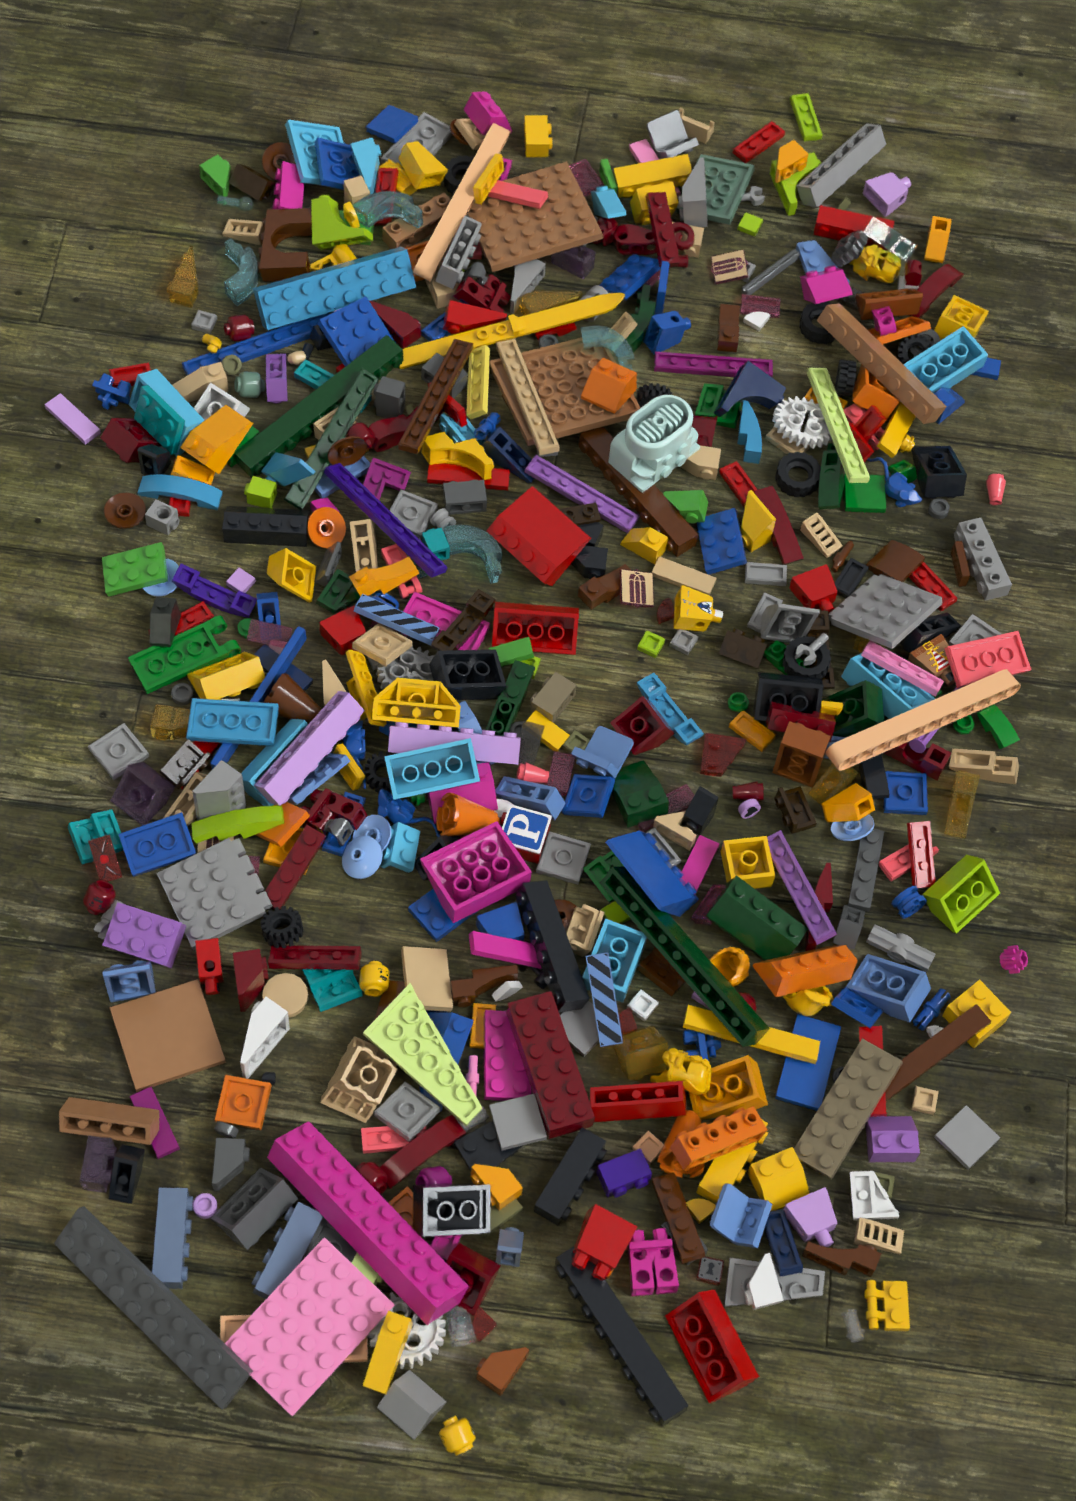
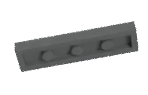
(865, 870)

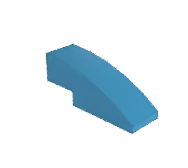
(750, 434)

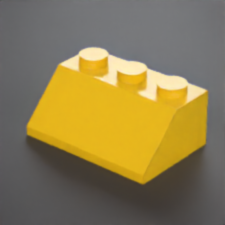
(228, 677)

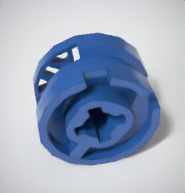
(909, 902)

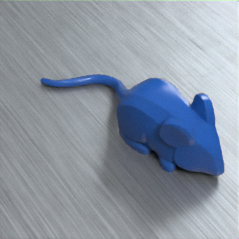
(898, 488)
(355, 744)
(399, 810)

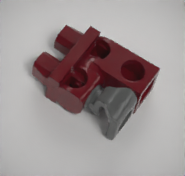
(484, 292)
(330, 806)

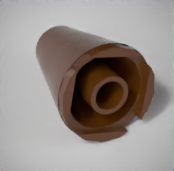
(292, 700)

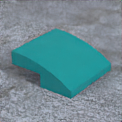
(96, 826)
(332, 986)

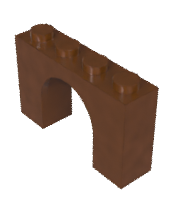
(278, 226)

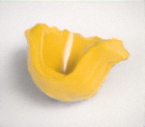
(809, 1001)

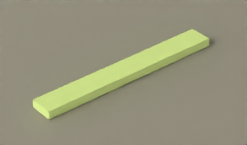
(838, 425)

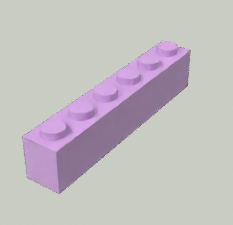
(486, 746)
(309, 748)

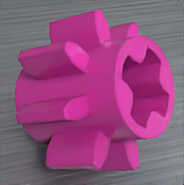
(1013, 959)

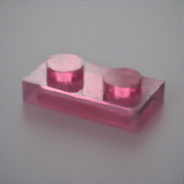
(709, 899)

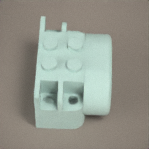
(654, 441)

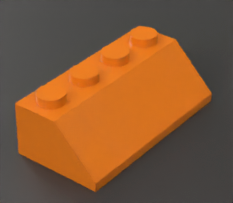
(807, 969)

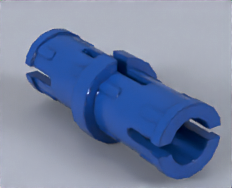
(487, 426)
(931, 1009)

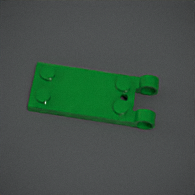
(164, 665)

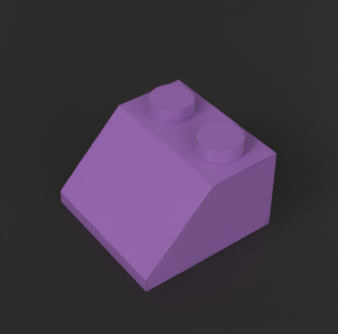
(892, 1139)

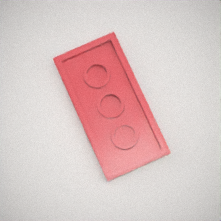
(987, 656)

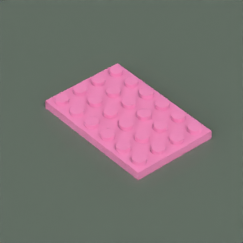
(309, 1326)

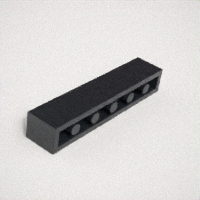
(552, 946)

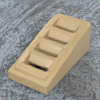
(252, 237)
(818, 523)
(864, 1223)

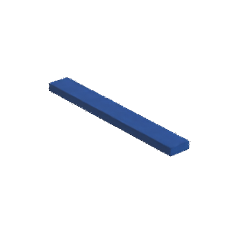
(258, 345)
(279, 667)

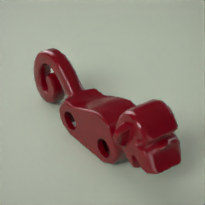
(638, 237)
(384, 431)

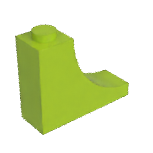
(788, 188)
(330, 229)

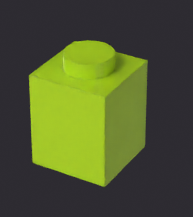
(261, 492)

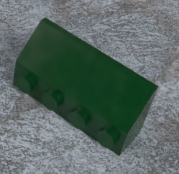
(755, 921)

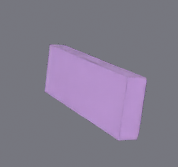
(72, 419)

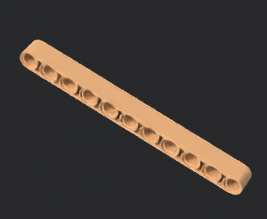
(459, 204)
(922, 720)

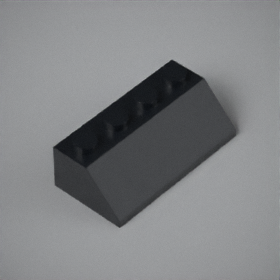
(265, 526)

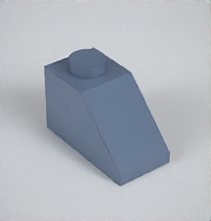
(509, 1247)

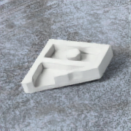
(870, 1198)

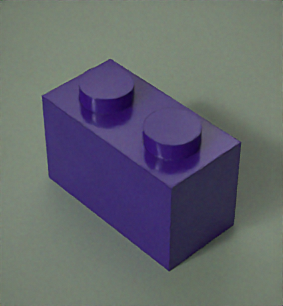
(624, 1173)

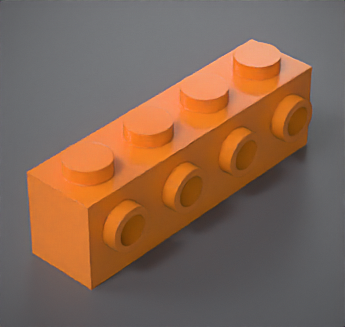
(718, 1138)

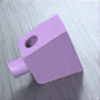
(887, 192)
(812, 1217)

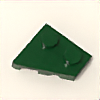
(338, 593)

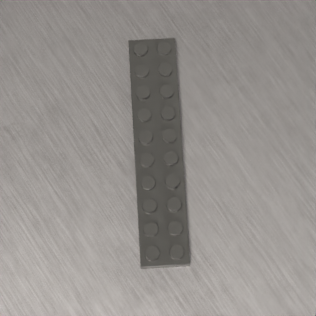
(153, 1307)

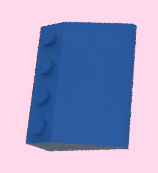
(654, 872)

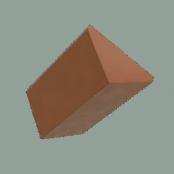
(900, 301)

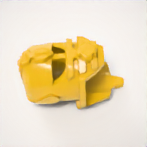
(877, 264)
(690, 1069)

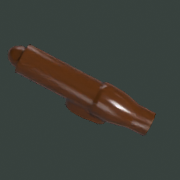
(840, 557)

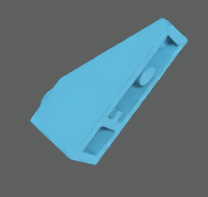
(366, 158)
(607, 203)

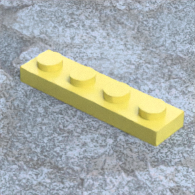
(478, 382)

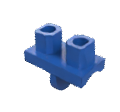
(112, 394)
(702, 1046)

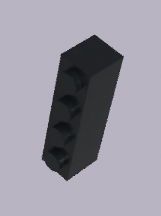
(570, 1176)

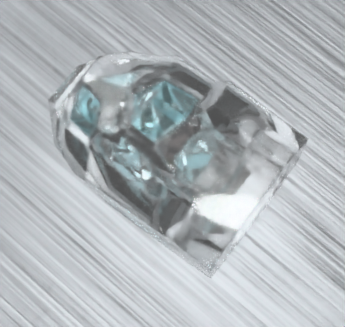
(460, 1327)

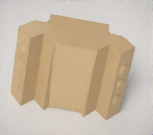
(359, 1080)

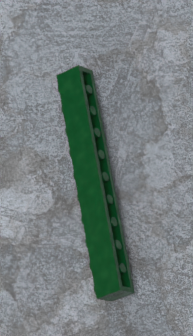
(299, 420)
(686, 958)

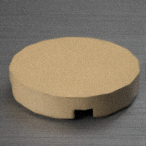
(287, 992)

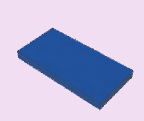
(806, 1082)

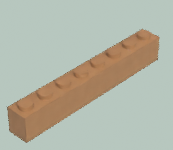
(881, 363)

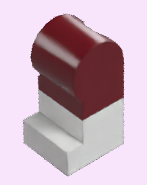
(912, 275)

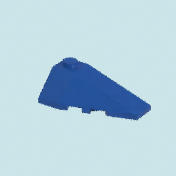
(455, 1032)

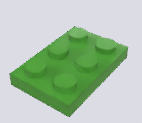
(134, 569)

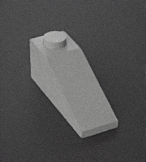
(526, 278)

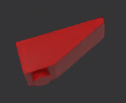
(466, 317)

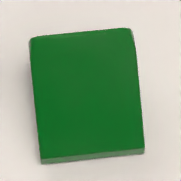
(905, 469)

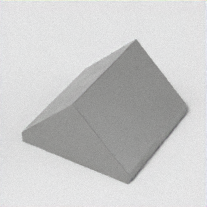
(411, 1404)

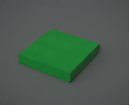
(865, 496)

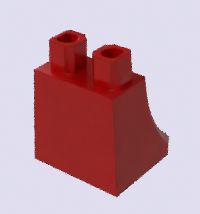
(601, 1241)

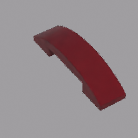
(936, 285)
(422, 1149)

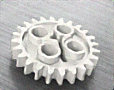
(790, 417)
(427, 1335)

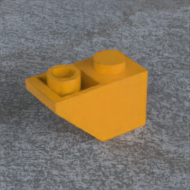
(790, 160)
(937, 239)
(848, 805)
(503, 1184)

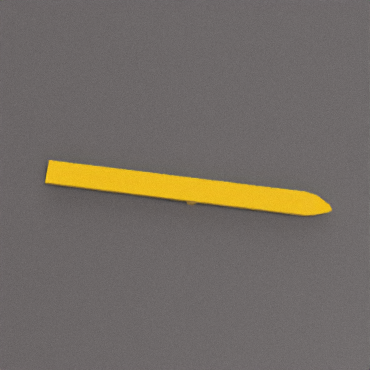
(515, 327)

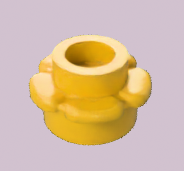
(907, 444)

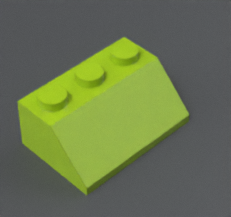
(962, 893)

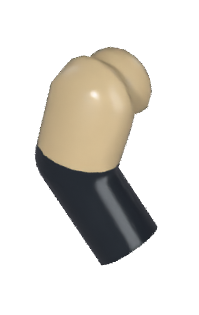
(299, 356)

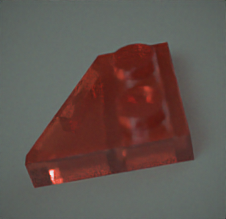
(719, 753)

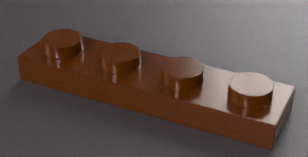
(678, 1218)

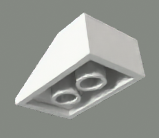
(214, 399)
(265, 1030)

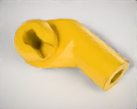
(213, 343)

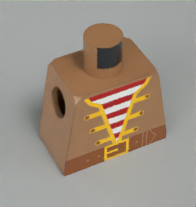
(933, 659)

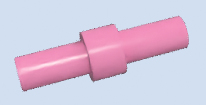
(472, 1076)

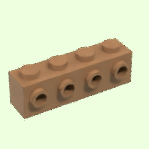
(403, 234)
(109, 1120)

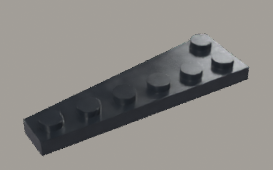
(483, 1147)

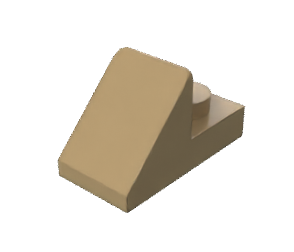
(671, 828)

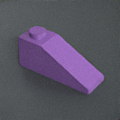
(276, 378)

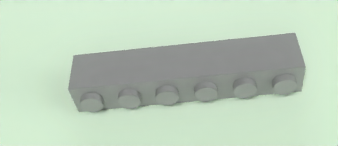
(841, 165)

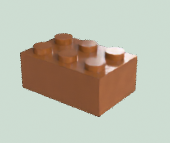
(801, 754)

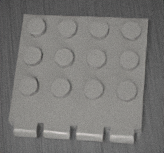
(884, 610)
(214, 891)

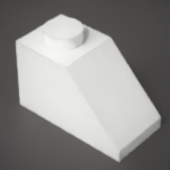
(763, 1286)

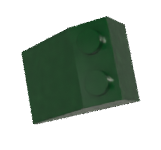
(860, 708)
(639, 794)

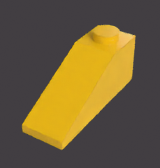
(387, 1352)

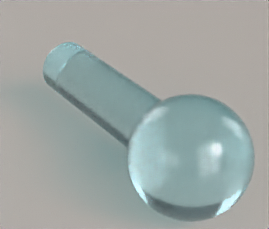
(244, 203)

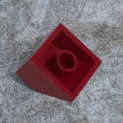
(126, 437)
(643, 725)
(250, 976)
(476, 1272)

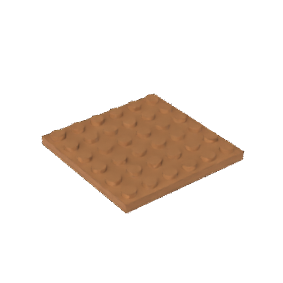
(525, 233)
(559, 379)

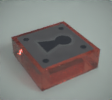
(710, 1270)

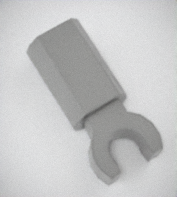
(102, 927)

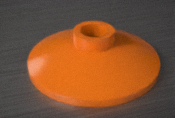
(334, 526)

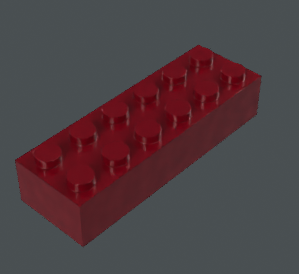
(550, 1065)

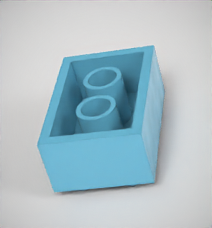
(624, 950)

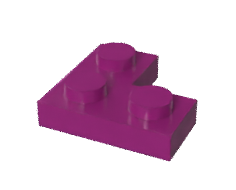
(385, 474)

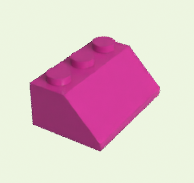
(478, 792)

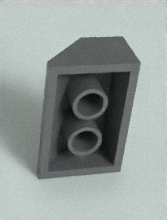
(254, 1208)

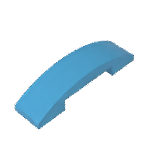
(181, 488)
(655, 691)

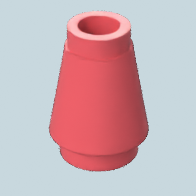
(995, 488)
(532, 773)

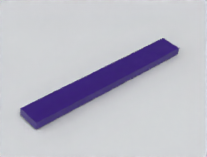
(385, 520)

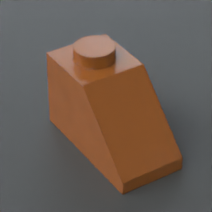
(501, 1368)

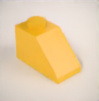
(645, 543)

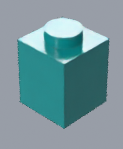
(437, 543)

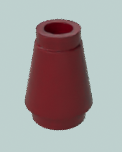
(749, 791)

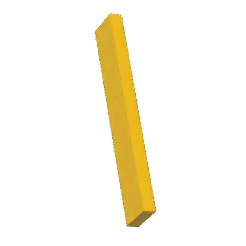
(773, 1041)

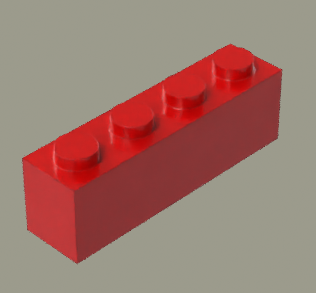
(839, 223)
(638, 1101)

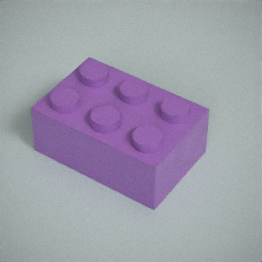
(144, 935)

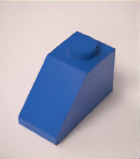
(951, 400)
(268, 607)

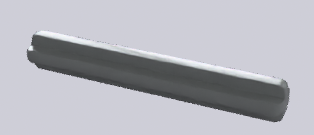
(770, 272)

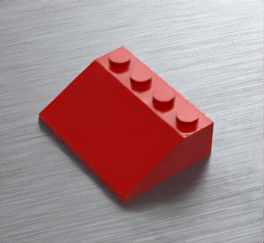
(539, 535)

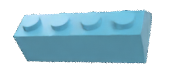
(948, 361)
(171, 397)
(897, 693)
(268, 756)
(432, 768)

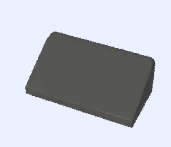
(328, 564)

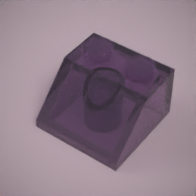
(142, 792)

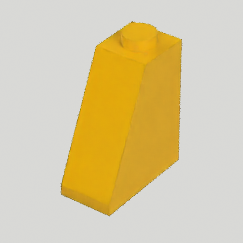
(421, 166)

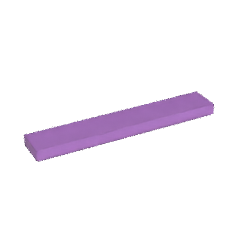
(581, 493)
(800, 888)

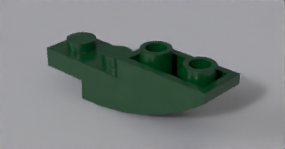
(642, 317)
(831, 479)
(511, 698)

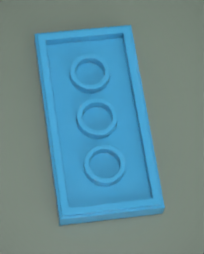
(232, 722)

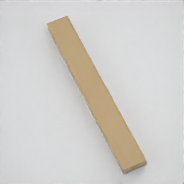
(527, 397)

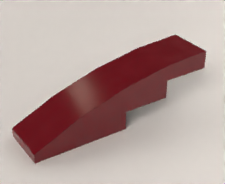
(783, 533)
(825, 896)

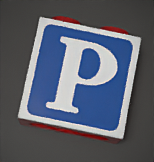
(526, 831)

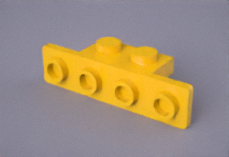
(362, 686)

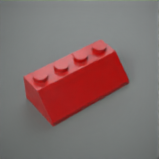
(548, 627)
(711, 1345)

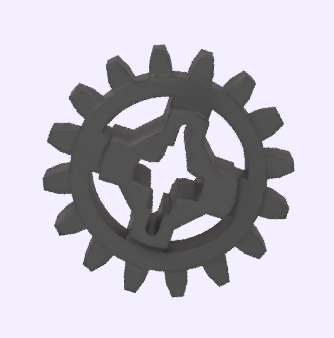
(849, 248)

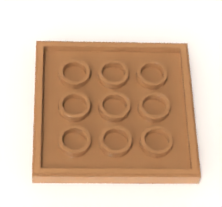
(167, 1035)

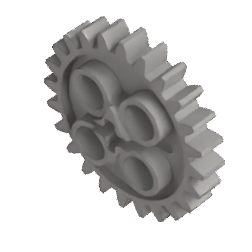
(411, 665)

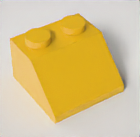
(779, 1178)

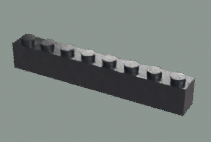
(623, 1339)

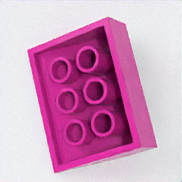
(475, 871)

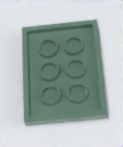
(724, 187)

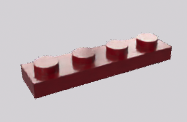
(662, 228)
(294, 866)
(315, 957)

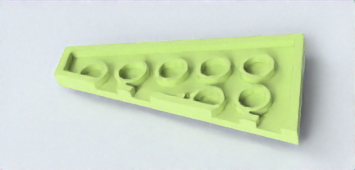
(416, 1046)

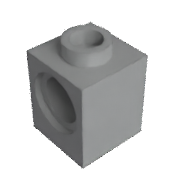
(161, 510)

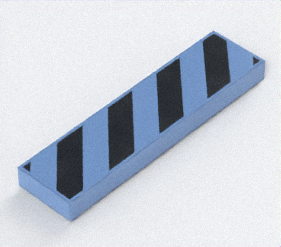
(396, 619)
(604, 999)

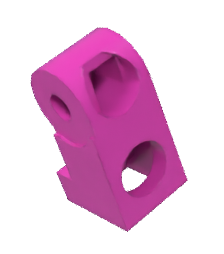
(884, 322)

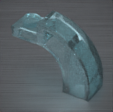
(388, 204)
(890, 239)
(241, 285)
(608, 338)
(477, 542)

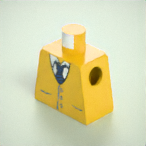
(694, 610)

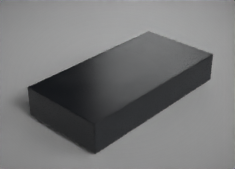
(850, 577)

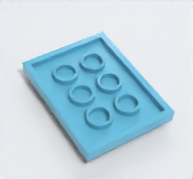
(302, 139)

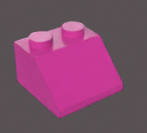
(485, 112)
(825, 285)

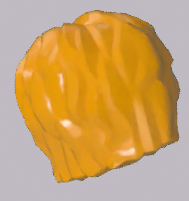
(732, 964)

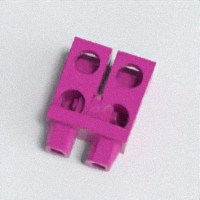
(650, 1255)

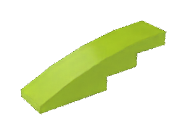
(235, 822)

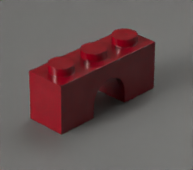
(781, 714)
(931, 761)

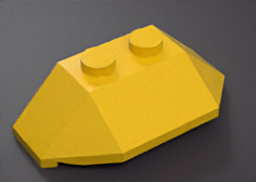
(416, 703)

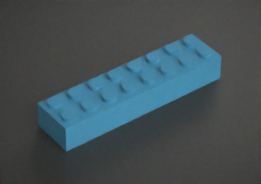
(334, 287)

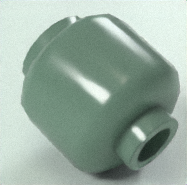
(249, 384)

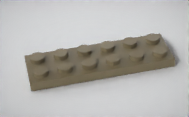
(847, 1108)

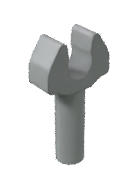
(755, 200)
(810, 650)

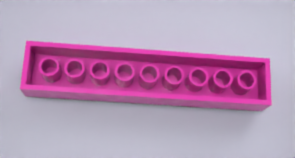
(368, 1222)

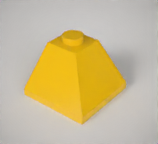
(756, 523)
(292, 573)

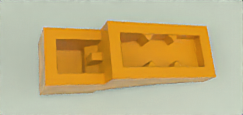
(384, 578)

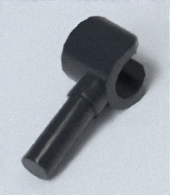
(539, 980)
(269, 1077)

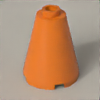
(462, 816)
(666, 1157)

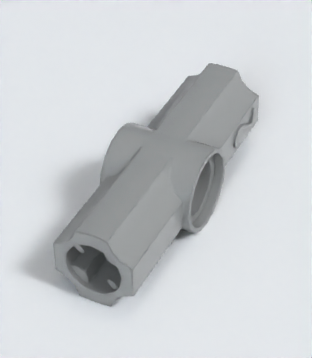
(900, 948)

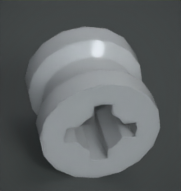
(442, 519)

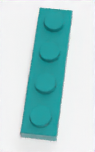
(316, 376)

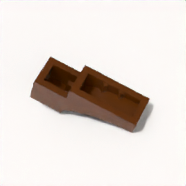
(728, 328)
(601, 589)
(467, 990)
(862, 1259)

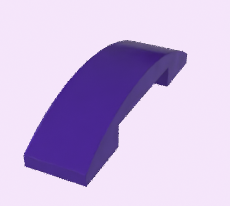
(213, 594)

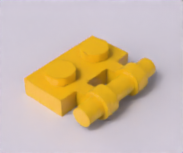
(895, 1305)

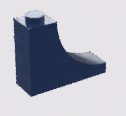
(753, 386)

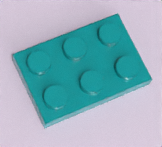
(159, 419)

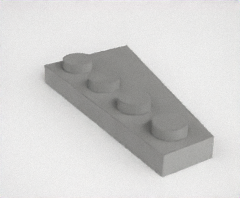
(793, 1286)

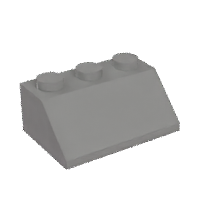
(219, 792)

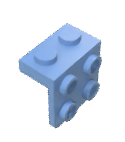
(604, 752)
(740, 1217)

